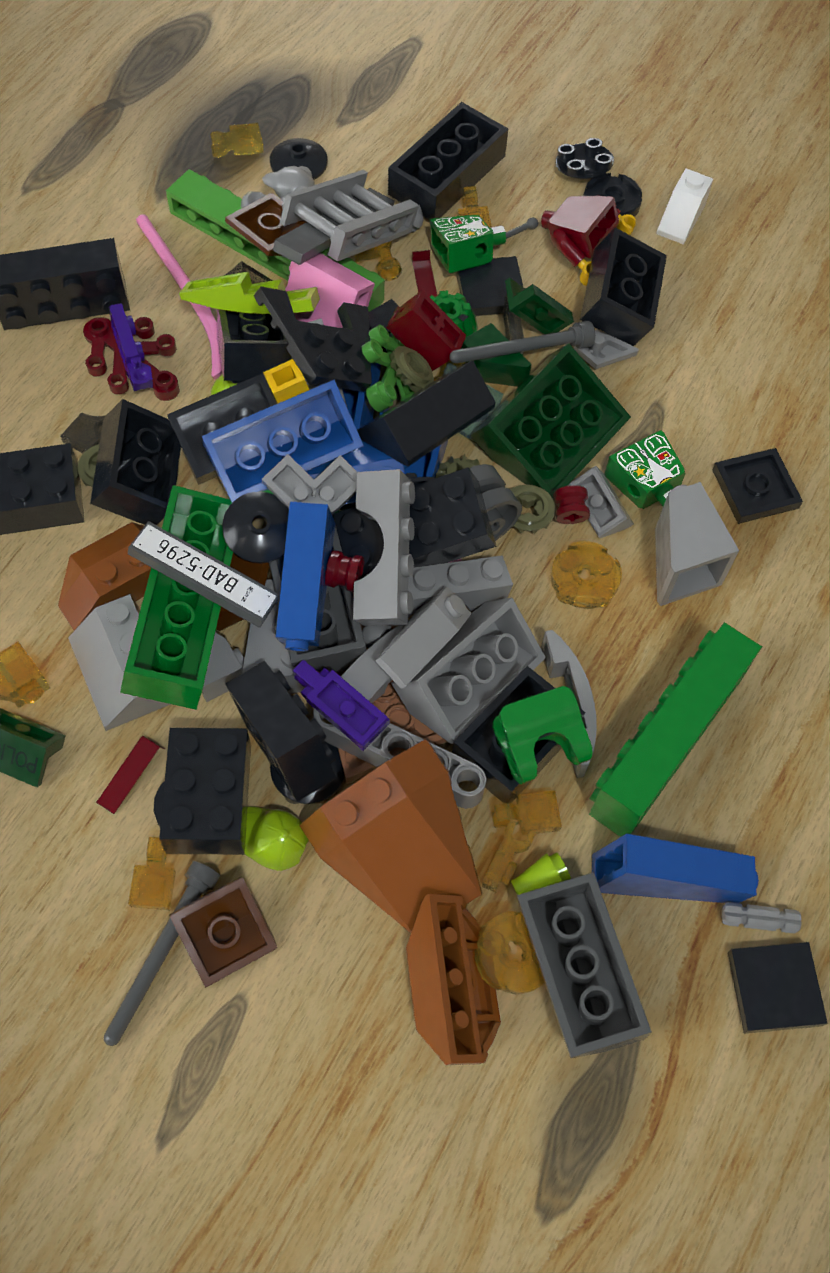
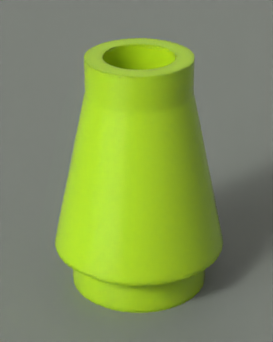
(543, 873)

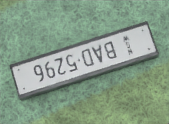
(203, 574)

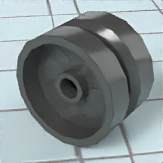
(500, 502)

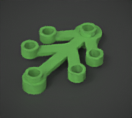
(382, 394)

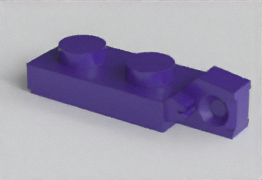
(130, 351)
(341, 704)

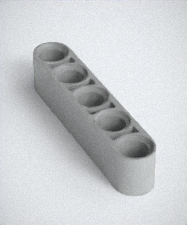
(395, 737)

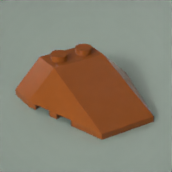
(398, 835)

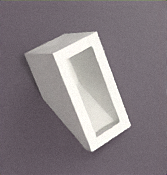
(685, 206)

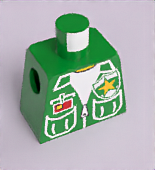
(464, 241)
(646, 470)

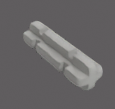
(761, 917)

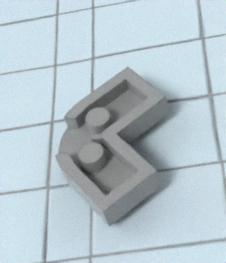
(293, 484)

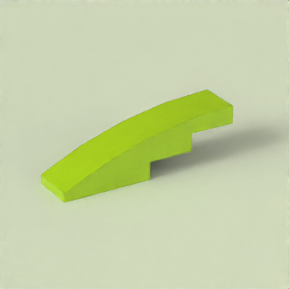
(237, 294)

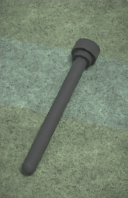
(579, 335)
(198, 881)

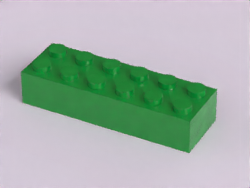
(174, 622)
(672, 729)

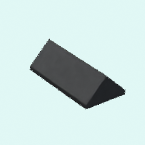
(430, 415)

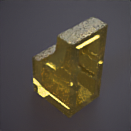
(20, 677)

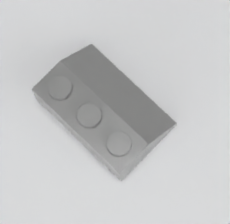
(102, 653)

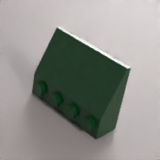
(552, 423)

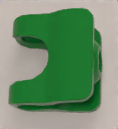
(543, 716)

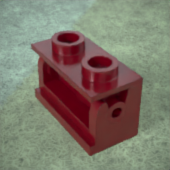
(426, 329)

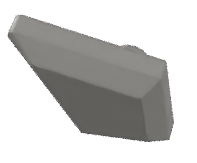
(606, 350)

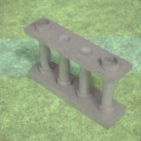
(352, 234)

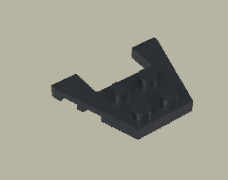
(322, 350)

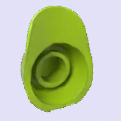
(274, 838)

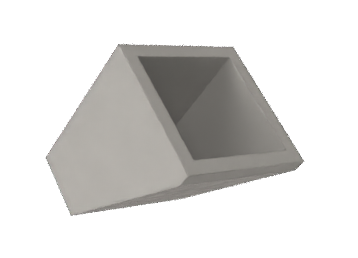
(690, 545)

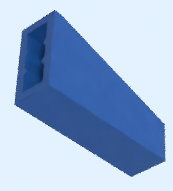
(303, 575)
(673, 871)

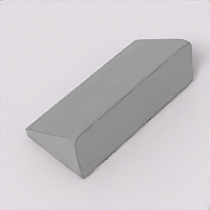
(605, 508)

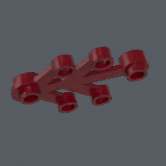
(100, 335)

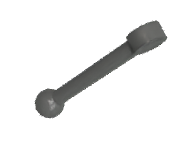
(532, 223)

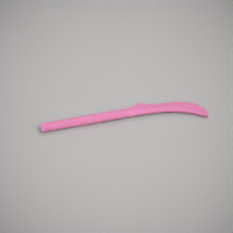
(203, 312)

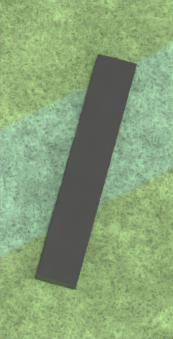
(308, 241)

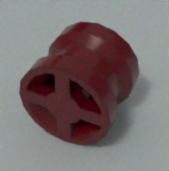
(571, 504)
(343, 570)

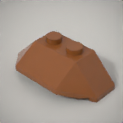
(102, 575)
(450, 998)

